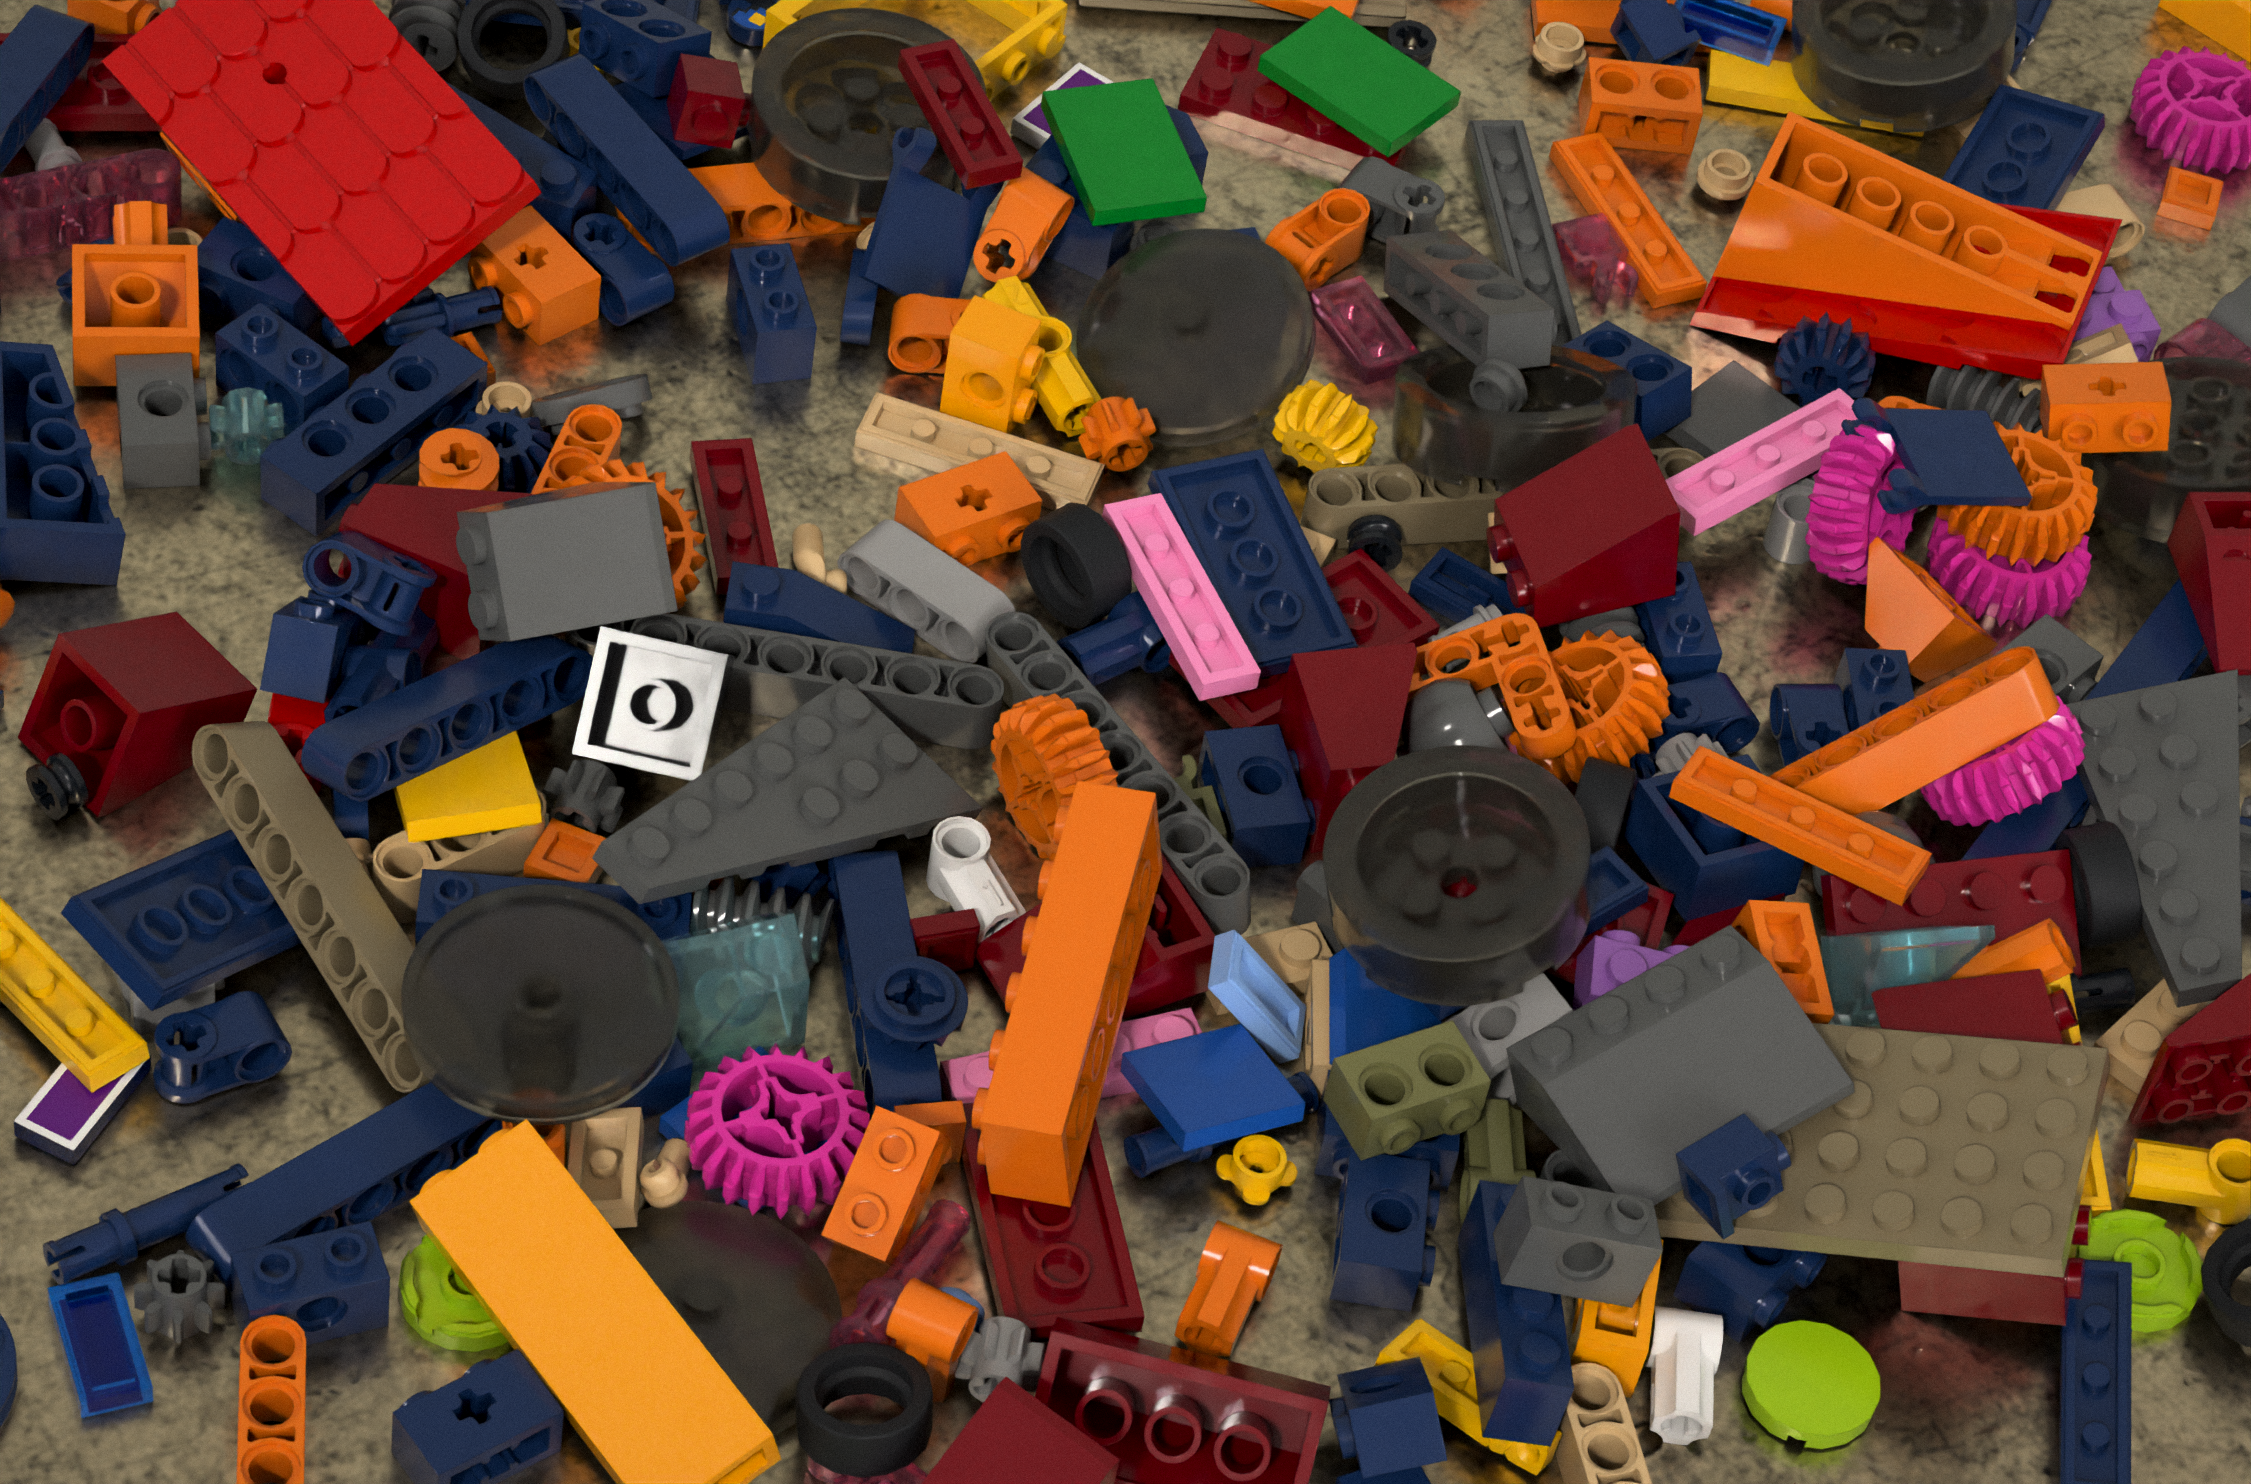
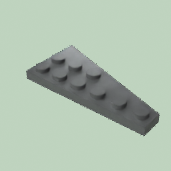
(2169, 779)
(795, 794)

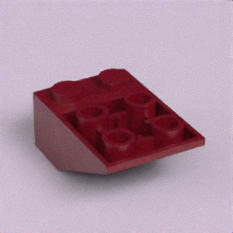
(2214, 565)
(1171, 961)
(2202, 1064)

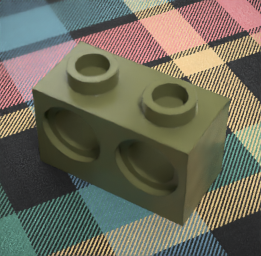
(1407, 1090)

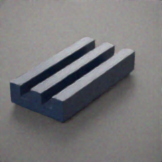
(1451, 597)

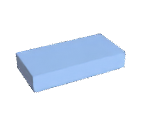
(1257, 996)

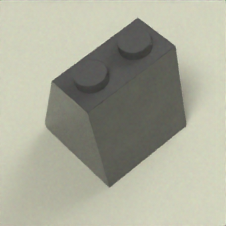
(566, 560)

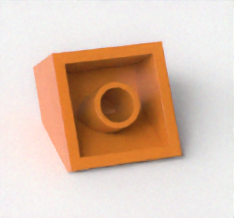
(132, 304)

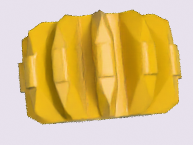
(1324, 427)

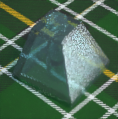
(1893, 958)
(740, 988)

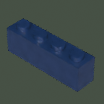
(1513, 1333)

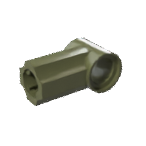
(1493, 1151)

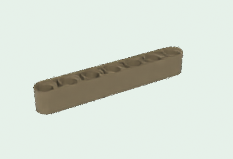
(1420, 504)
(314, 882)

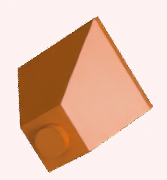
(1917, 615)

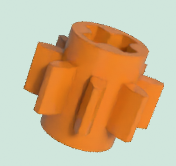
(1117, 433)

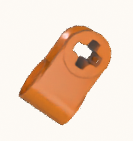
(1027, 220)
(1323, 235)
(922, 332)

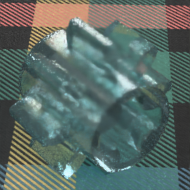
(245, 425)

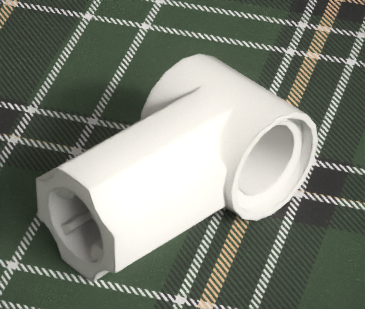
(968, 876)
(1683, 1364)

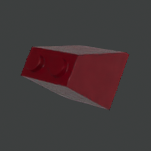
(425, 527)
(1589, 533)
(130, 703)
(1343, 719)
(1988, 1006)
(1997, 1293)
(1022, 1442)

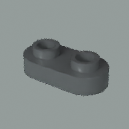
(620, 394)

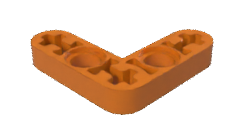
(1509, 668)

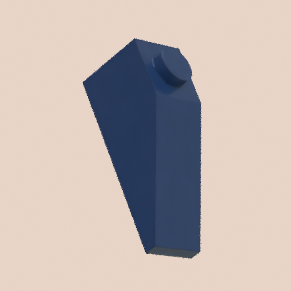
(802, 606)

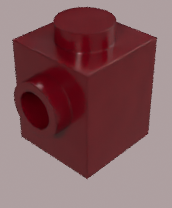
(707, 101)

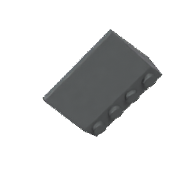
(1673, 1062)

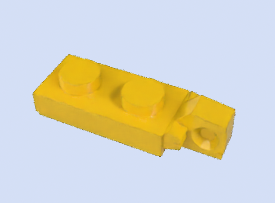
(1455, 1393)

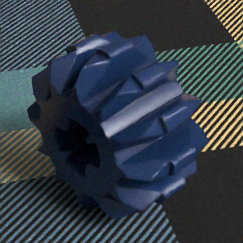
(1823, 358)
(520, 446)

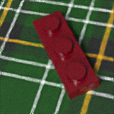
(960, 114)
(731, 506)

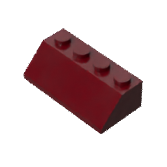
(1181, 1411)

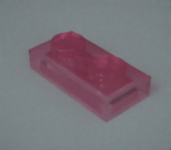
(1362, 328)

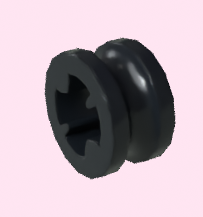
(1413, 34)
(1378, 530)
(57, 786)

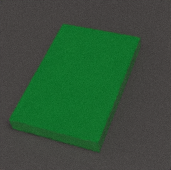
(1359, 81)
(1123, 152)

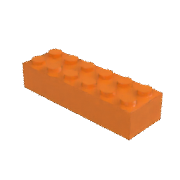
(1069, 994)

